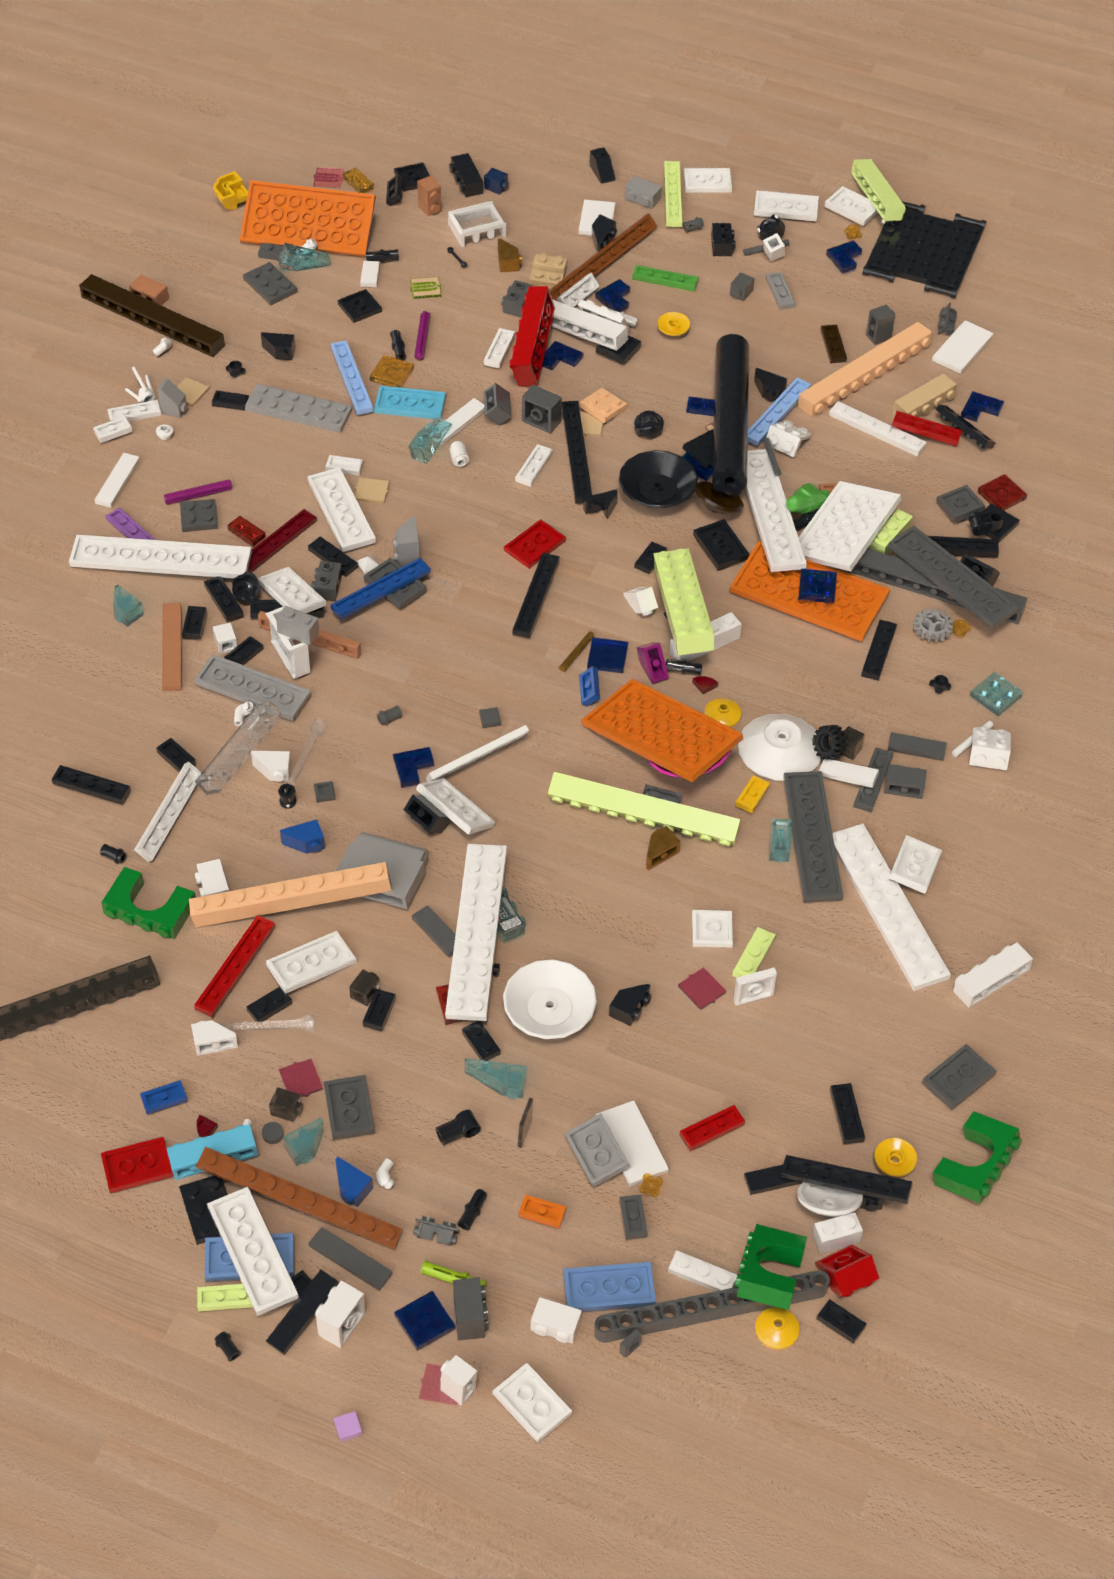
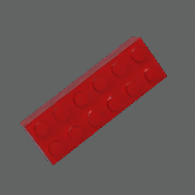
(532, 336)

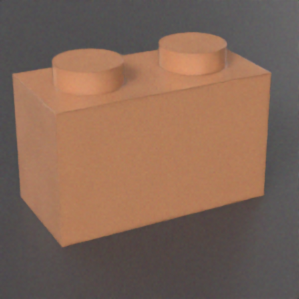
(429, 195)
(150, 289)

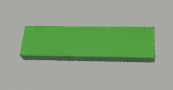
(665, 278)

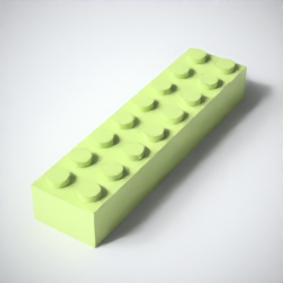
(683, 602)

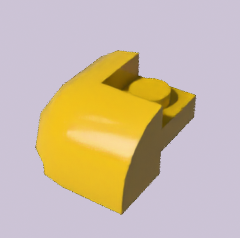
(230, 190)

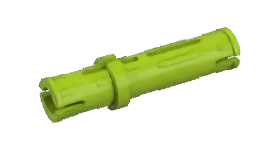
(445, 1273)

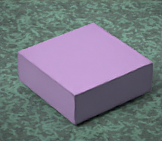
(347, 1426)

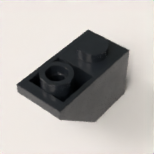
(602, 231)
(629, 1003)

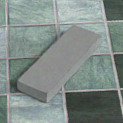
(780, 290)

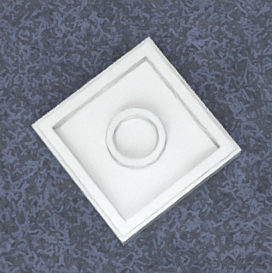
(712, 928)
(754, 986)

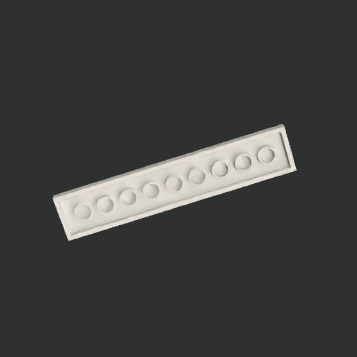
(772, 515)
(160, 556)
(889, 908)
(476, 932)

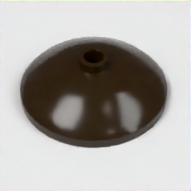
(718, 501)

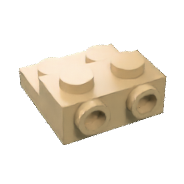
(547, 270)

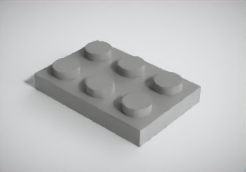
(597, 1150)

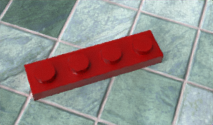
(926, 428)

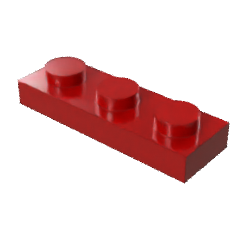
(712, 1127)

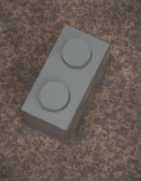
(643, 192)
(297, 625)

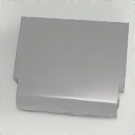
(404, 864)

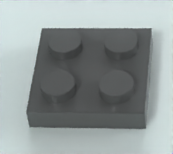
(960, 503)
(198, 515)

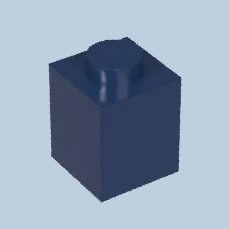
(496, 181)

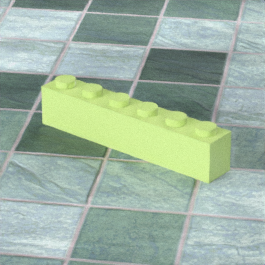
(878, 190)

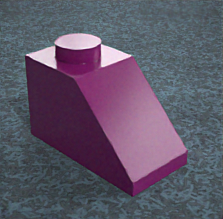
(653, 661)

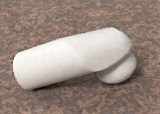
(242, 711)
(383, 1175)

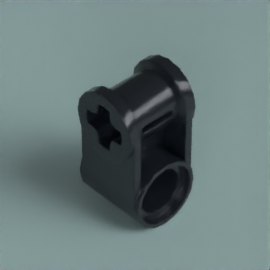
(988, 522)

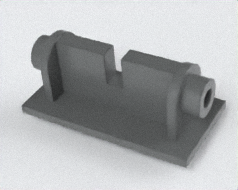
(947, 320)
(427, 1229)

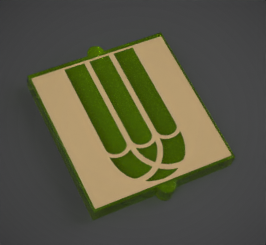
(425, 287)

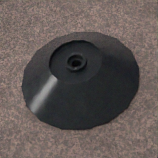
(658, 479)

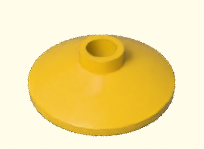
(673, 323)
(724, 711)
(895, 1149)
(775, 1336)

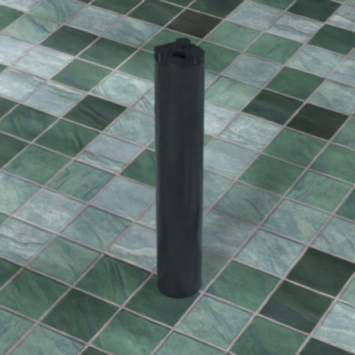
(731, 415)

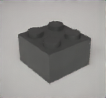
(541, 409)
(470, 1308)

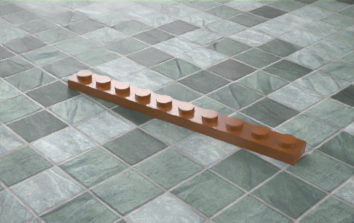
(606, 254)
(299, 1198)

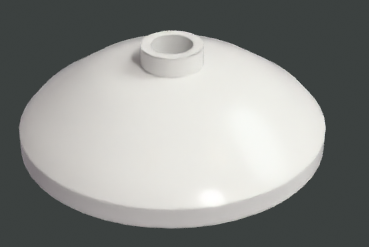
(827, 1200)

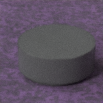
(272, 1132)

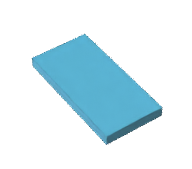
(410, 402)

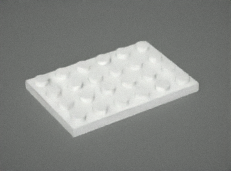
(846, 525)

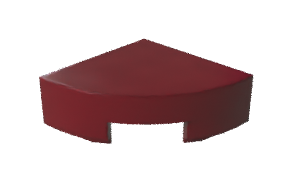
(704, 683)
(205, 1126)

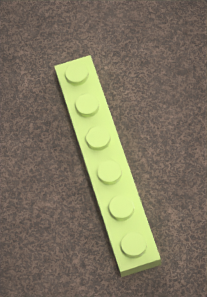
(672, 194)

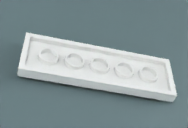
(341, 509)
(252, 1251)

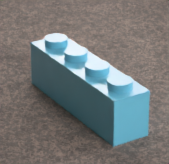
(234, 1143)

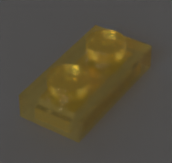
(358, 180)

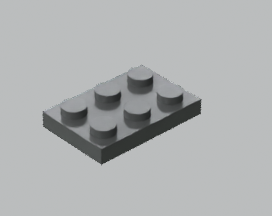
(270, 283)
(402, 596)
(959, 1076)
(349, 1107)

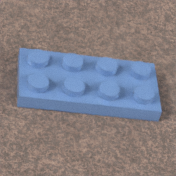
(221, 1268)
(609, 1286)

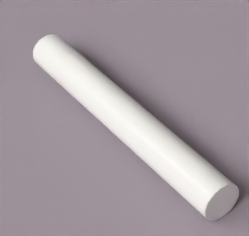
(968, 742)

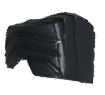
(771, 227)
(648, 424)
(246, 588)

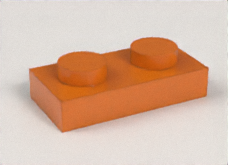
(542, 1211)

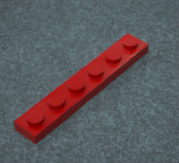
(234, 966)

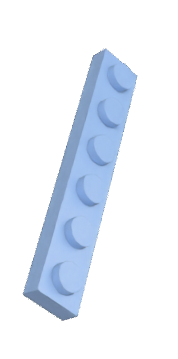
(351, 377)
(777, 411)

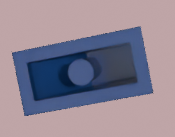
(303, 837)
(353, 1183)

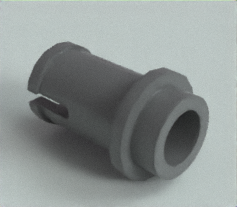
(697, 223)
(388, 715)

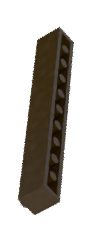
(152, 315)

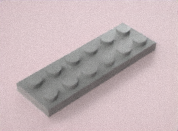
(298, 408)
(252, 685)

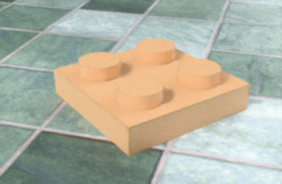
(603, 405)

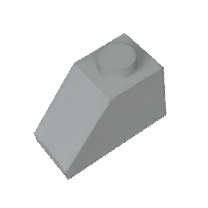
(171, 399)

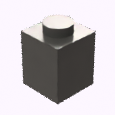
(742, 286)

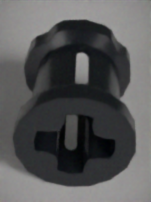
(284, 797)

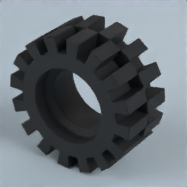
(838, 742)

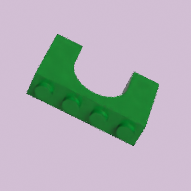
(165, 920)
(977, 1181)
(758, 1283)

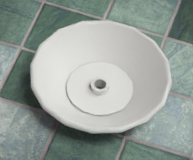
(778, 746)
(553, 985)

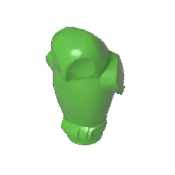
(806, 499)

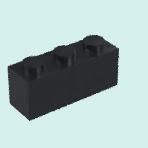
(466, 175)

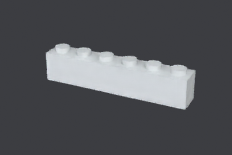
(589, 326)

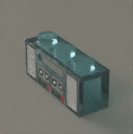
(510, 924)

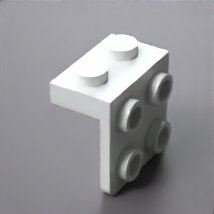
(787, 437)
(990, 748)

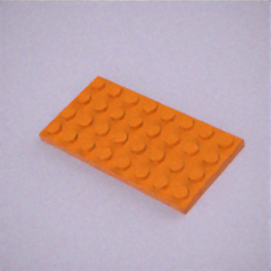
(295, 213)
(855, 598)
(662, 730)

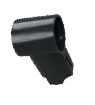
(463, 1125)

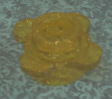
(853, 231)
(960, 627)
(646, 1189)

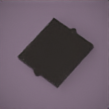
(525, 1122)

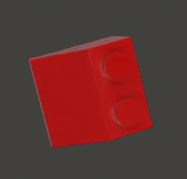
(849, 1270)

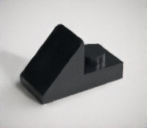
(603, 501)

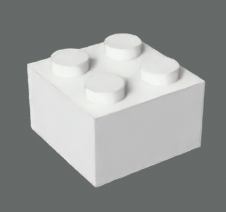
(340, 1313)

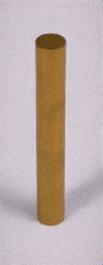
(577, 650)

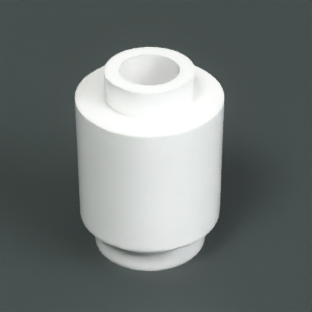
(459, 454)

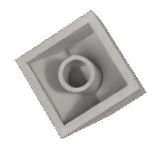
(406, 543)

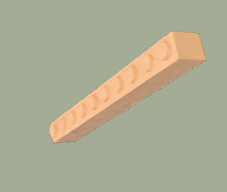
(864, 369)
(290, 894)

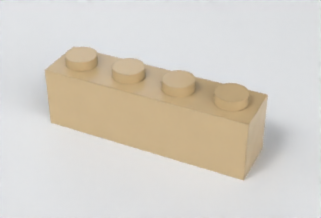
(926, 397)

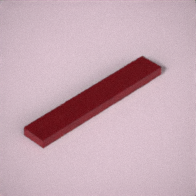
(280, 538)

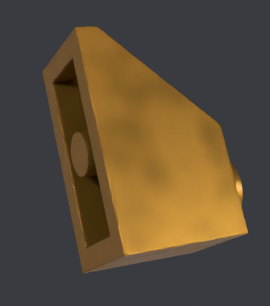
(508, 257)
(662, 846)

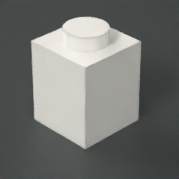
(774, 247)
(224, 638)

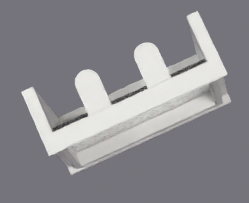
(475, 220)
(293, 656)

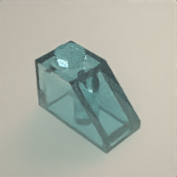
(126, 607)
(780, 840)
(304, 1142)

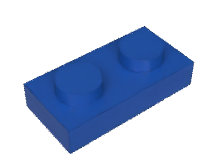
(589, 686)
(163, 1097)

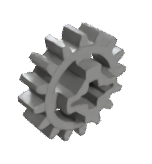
(933, 625)

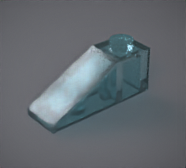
(300, 258)
(428, 440)
(502, 1078)

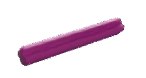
(422, 335)
(197, 491)

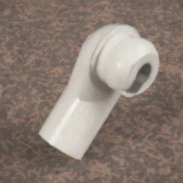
(164, 345)

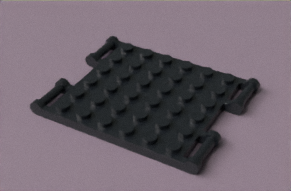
(926, 250)

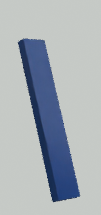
(380, 588)

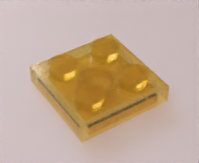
(391, 372)

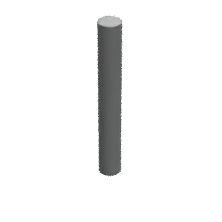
(752, 250)
(772, 457)

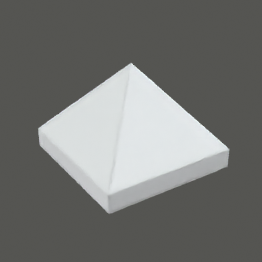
(367, 564)

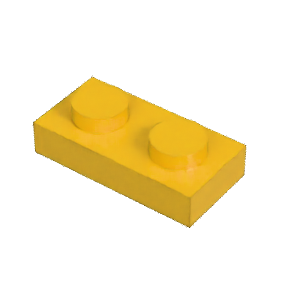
(752, 794)

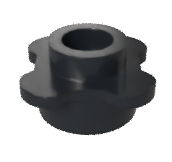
(235, 368)
(940, 683)

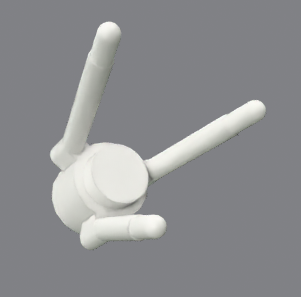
(145, 394)

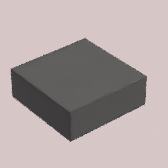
(490, 717)
(324, 791)
(630, 1343)

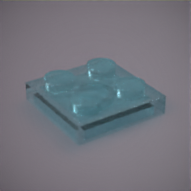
(996, 693)

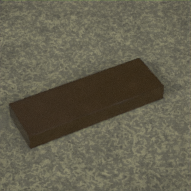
(833, 344)

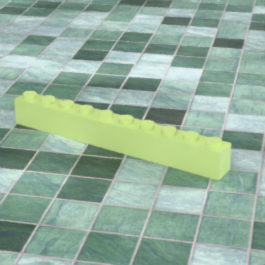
(644, 808)

